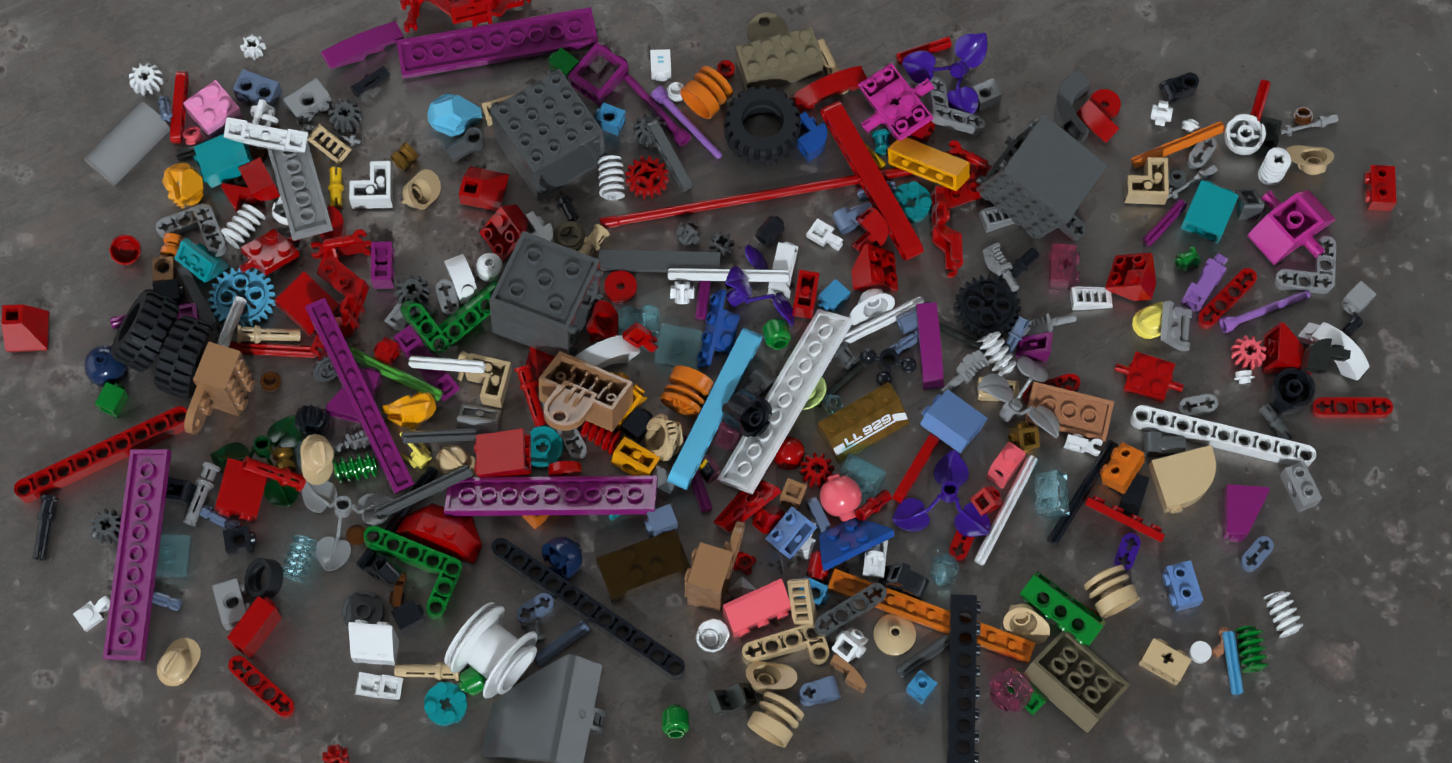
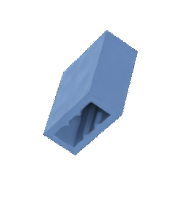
(953, 420)

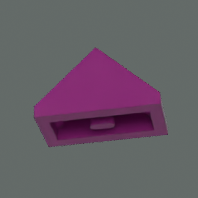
(1035, 346)

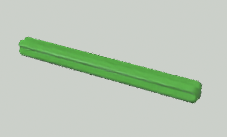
(395, 374)

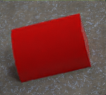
(259, 180)

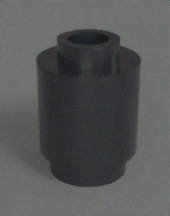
(770, 230)

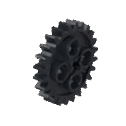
(1001, 296)

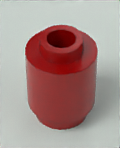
(815, 568)

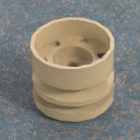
(1110, 588)
(774, 722)

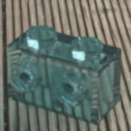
(864, 473)
(1051, 494)

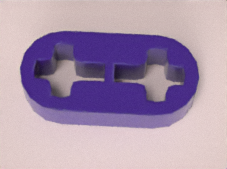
(1131, 554)

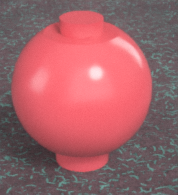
(840, 496)

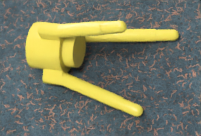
(419, 456)

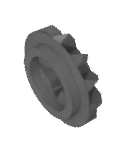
(321, 374)

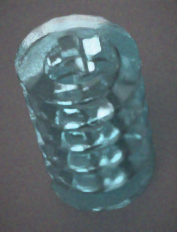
(297, 558)

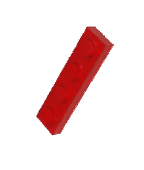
(1134, 521)

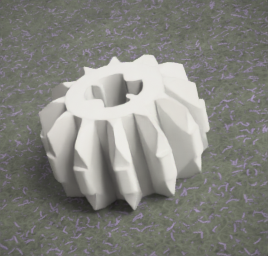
(143, 86)

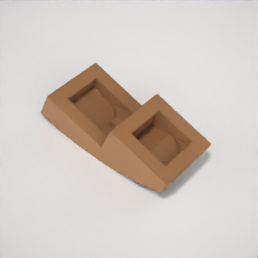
(853, 677)

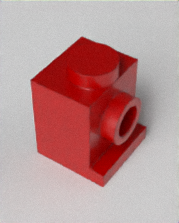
(923, 133)
(387, 351)
(991, 499)

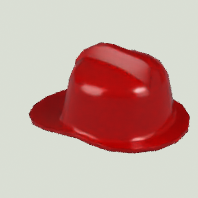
(603, 322)

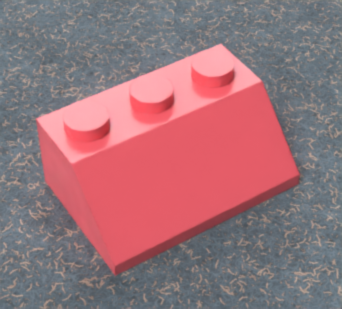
(757, 609)

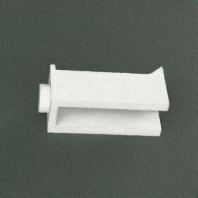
(784, 260)

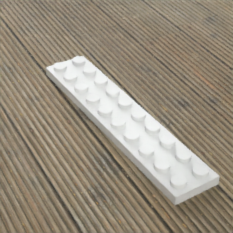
(787, 399)

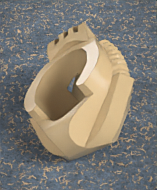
(664, 437)

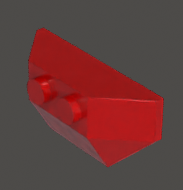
(442, 533)

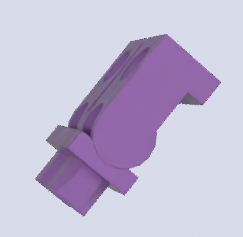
(1208, 279)

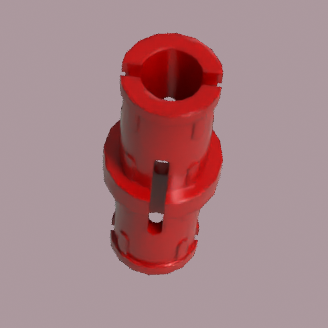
(873, 505)

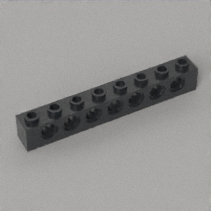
(958, 605)

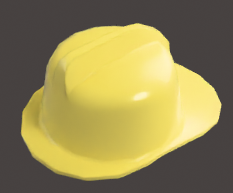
(1148, 321)

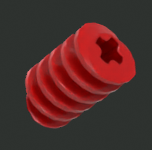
(601, 436)

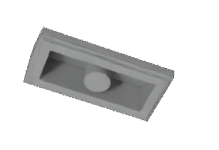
(479, 417)

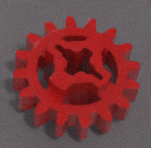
(638, 182)

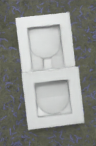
(378, 686)

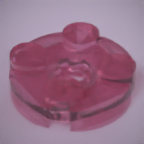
(1019, 682)

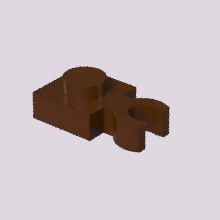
(397, 596)

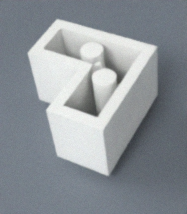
(376, 191)

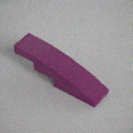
(362, 44)
(929, 346)

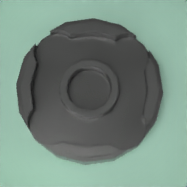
(363, 606)

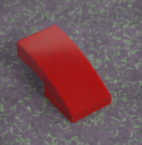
(1097, 121)

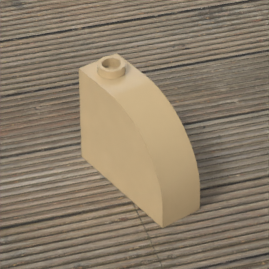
(1183, 477)

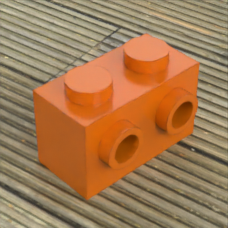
(1122, 467)

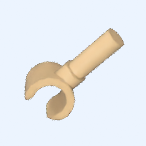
(465, 356)

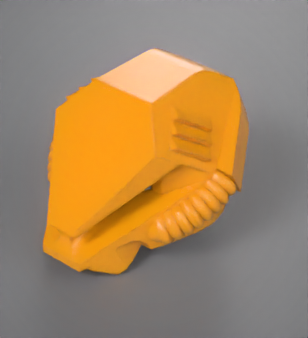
(190, 184)
(411, 410)

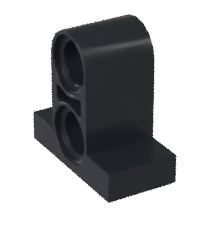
(903, 580)

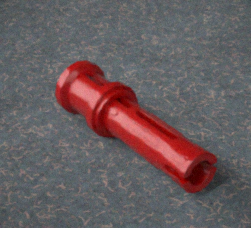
(528, 384)
(284, 474)

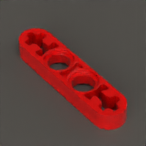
(178, 108)
(1228, 299)
(1351, 404)
(915, 468)
(260, 688)

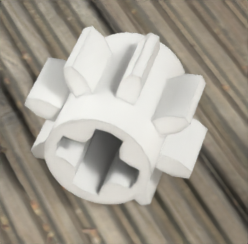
(253, 47)
(1161, 113)
(682, 292)

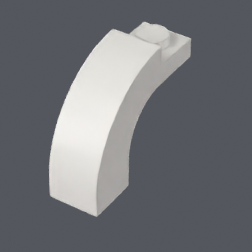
(609, 352)
(1351, 368)

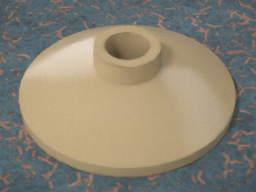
(893, 644)

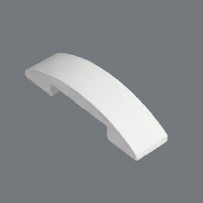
(265, 136)

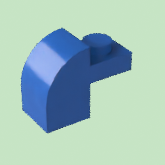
(815, 137)

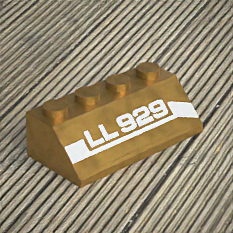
(863, 422)

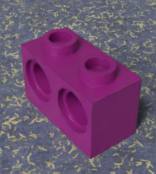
(382, 265)

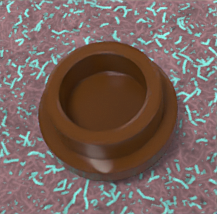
(1303, 116)
(270, 381)
(355, 535)

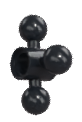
(907, 365)

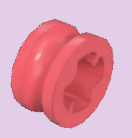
(192, 135)

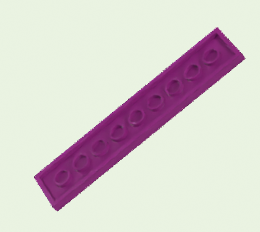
(496, 42)
(552, 496)
(137, 555)

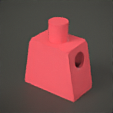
(1007, 463)

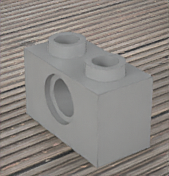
(313, 92)
(1300, 486)
(224, 594)

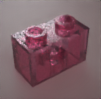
(1058, 276)

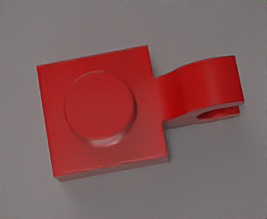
(640, 336)

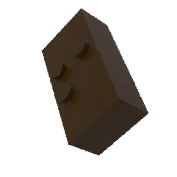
(643, 565)

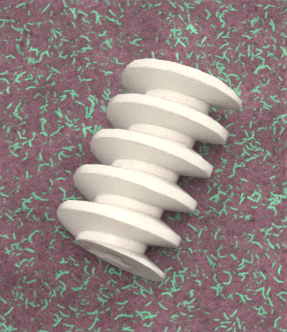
(1274, 166)
(610, 177)
(240, 225)
(997, 353)
(1283, 613)

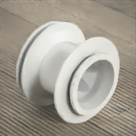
(491, 650)

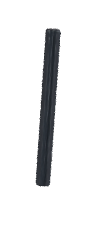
(1082, 493)
(397, 517)

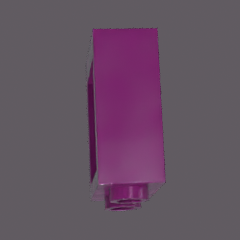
(588, 90)

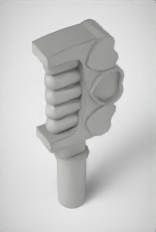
(998, 264)
(1046, 324)
(967, 368)
(356, 441)

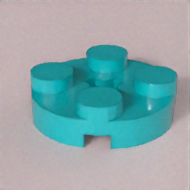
(922, 200)
(552, 440)
(433, 705)

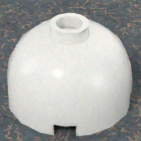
(1244, 134)

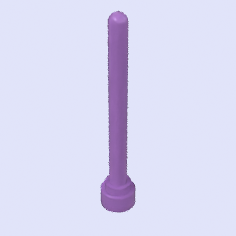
(660, 95)
(1228, 322)

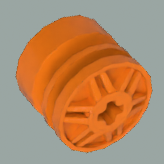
(706, 92)
(686, 391)

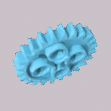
(254, 285)

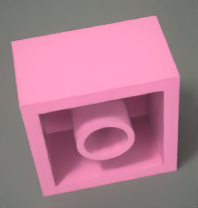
(211, 108)

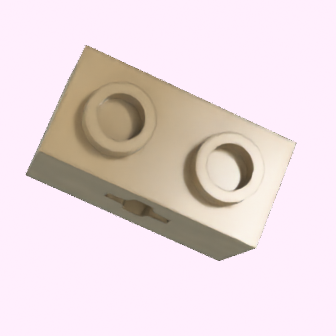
(1154, 657)

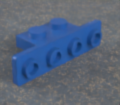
(719, 330)

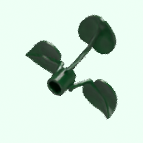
(280, 433)

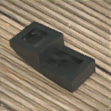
(1272, 129)

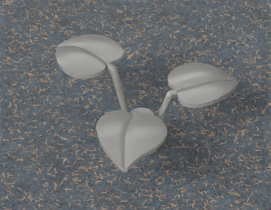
(999, 388)
(334, 552)

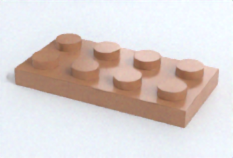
(1075, 411)

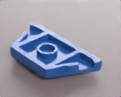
(850, 540)

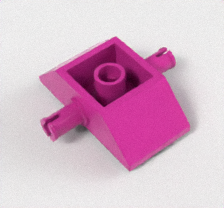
(895, 103)
(1290, 226)

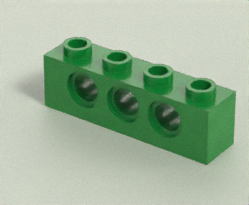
(1057, 596)

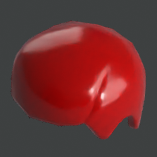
(125, 250)
(790, 454)

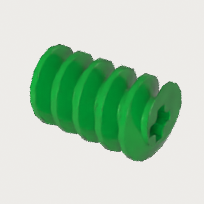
(355, 467)
(1250, 649)

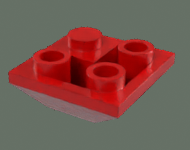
(483, 188)
(504, 230)
(874, 269)
(1132, 276)
(25, 328)

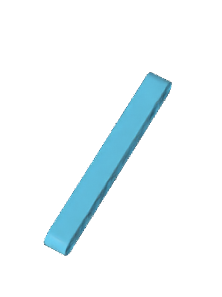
(711, 413)

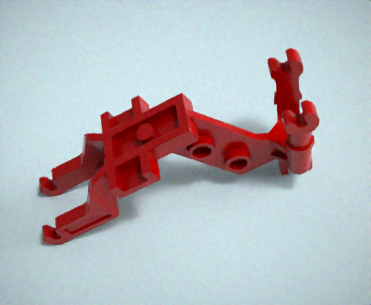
(461, 10)
(942, 198)
(342, 280)

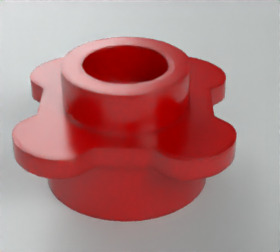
(743, 557)

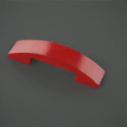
(828, 87)

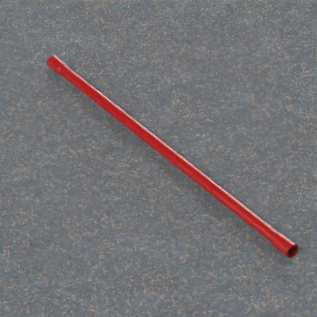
(617, 220)

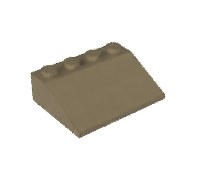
(1076, 680)

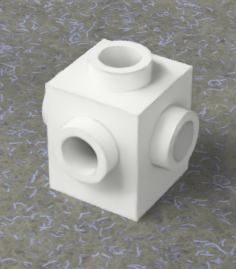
(850, 644)

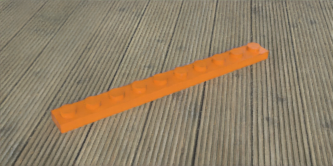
(933, 617)

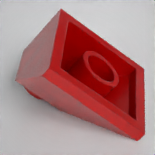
(1282, 350)

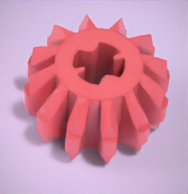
(1240, 352)

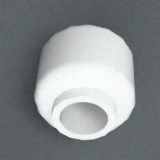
(489, 267)

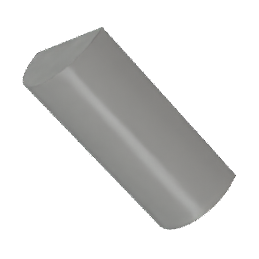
(127, 143)

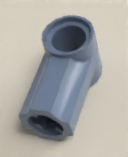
(846, 218)
(908, 321)

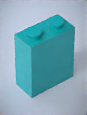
(220, 159)
(1209, 211)

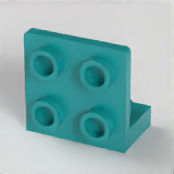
(200, 261)

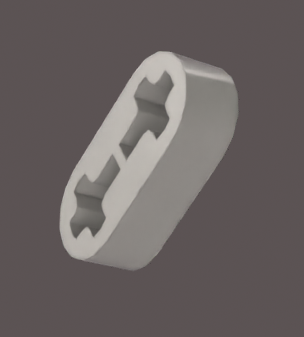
(1205, 155)
(444, 299)
(1197, 401)

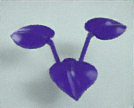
(971, 50)
(742, 290)
(951, 473)

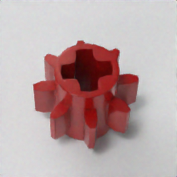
(335, 754)

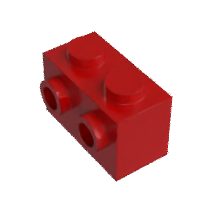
(1380, 187)

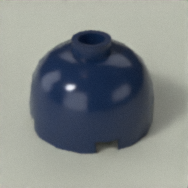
(102, 368)
(563, 556)

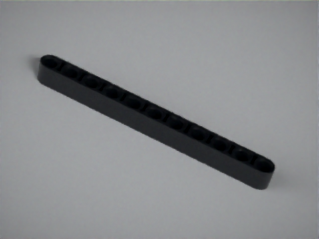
(593, 617)

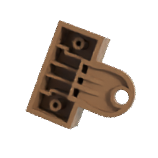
(221, 384)
(583, 393)
(712, 572)

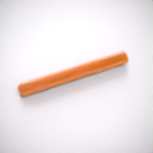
(1179, 144)

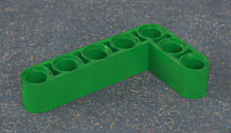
(457, 319)
(420, 562)

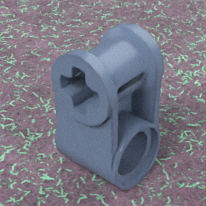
(823, 691)

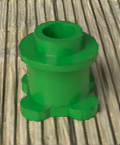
(1187, 259)

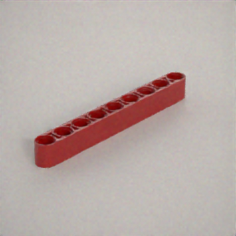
(871, 180)
(93, 453)

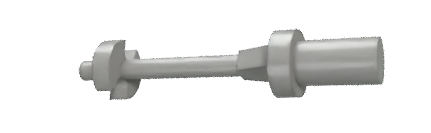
(1320, 122)
(309, 128)
(1201, 175)

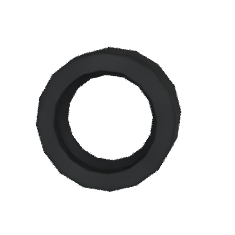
(253, 578)

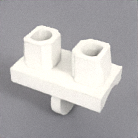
(263, 114)
(875, 560)

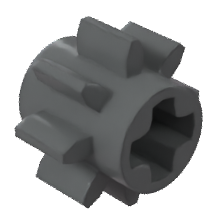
(688, 233)
(722, 238)

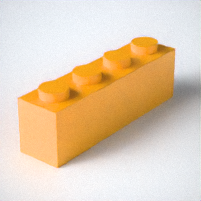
(929, 163)

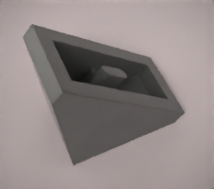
(1248, 204)

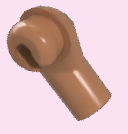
(1219, 649)

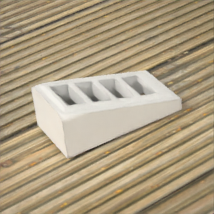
(1084, 305)

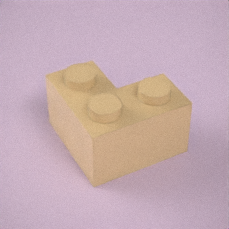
(1150, 188)
(494, 379)

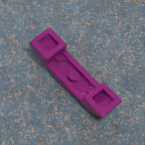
(412, 346)

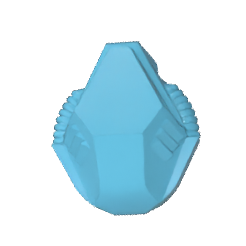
(453, 114)

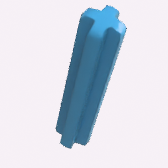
(1232, 662)

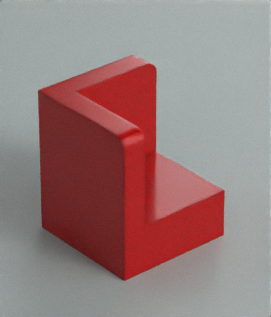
(767, 518)

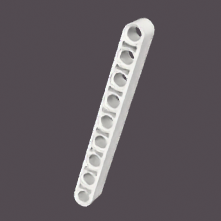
(1233, 435)

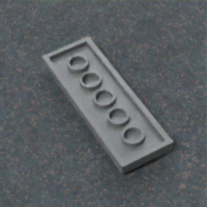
(300, 192)

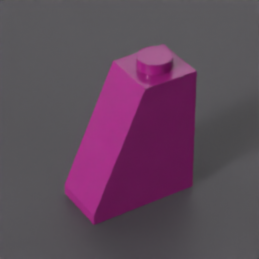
(340, 405)
(1240, 509)

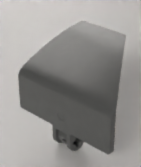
(547, 714)

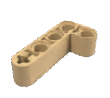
(784, 648)

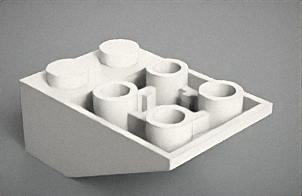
(373, 643)

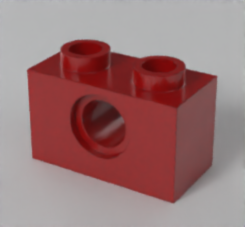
(805, 294)

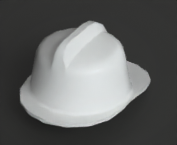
(871, 305)

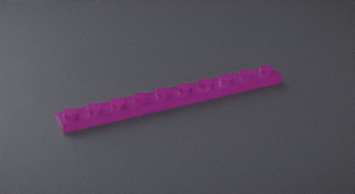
(359, 396)

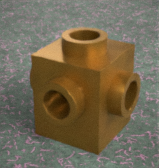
(1024, 436)

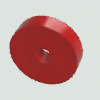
(1108, 97)
(620, 295)
(565, 468)

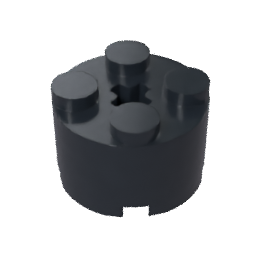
(1282, 389)
(747, 413)

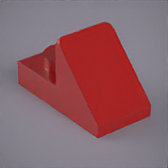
(237, 195)

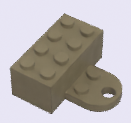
(777, 55)

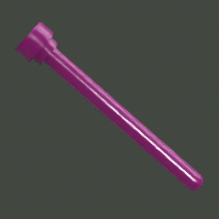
(680, 136)

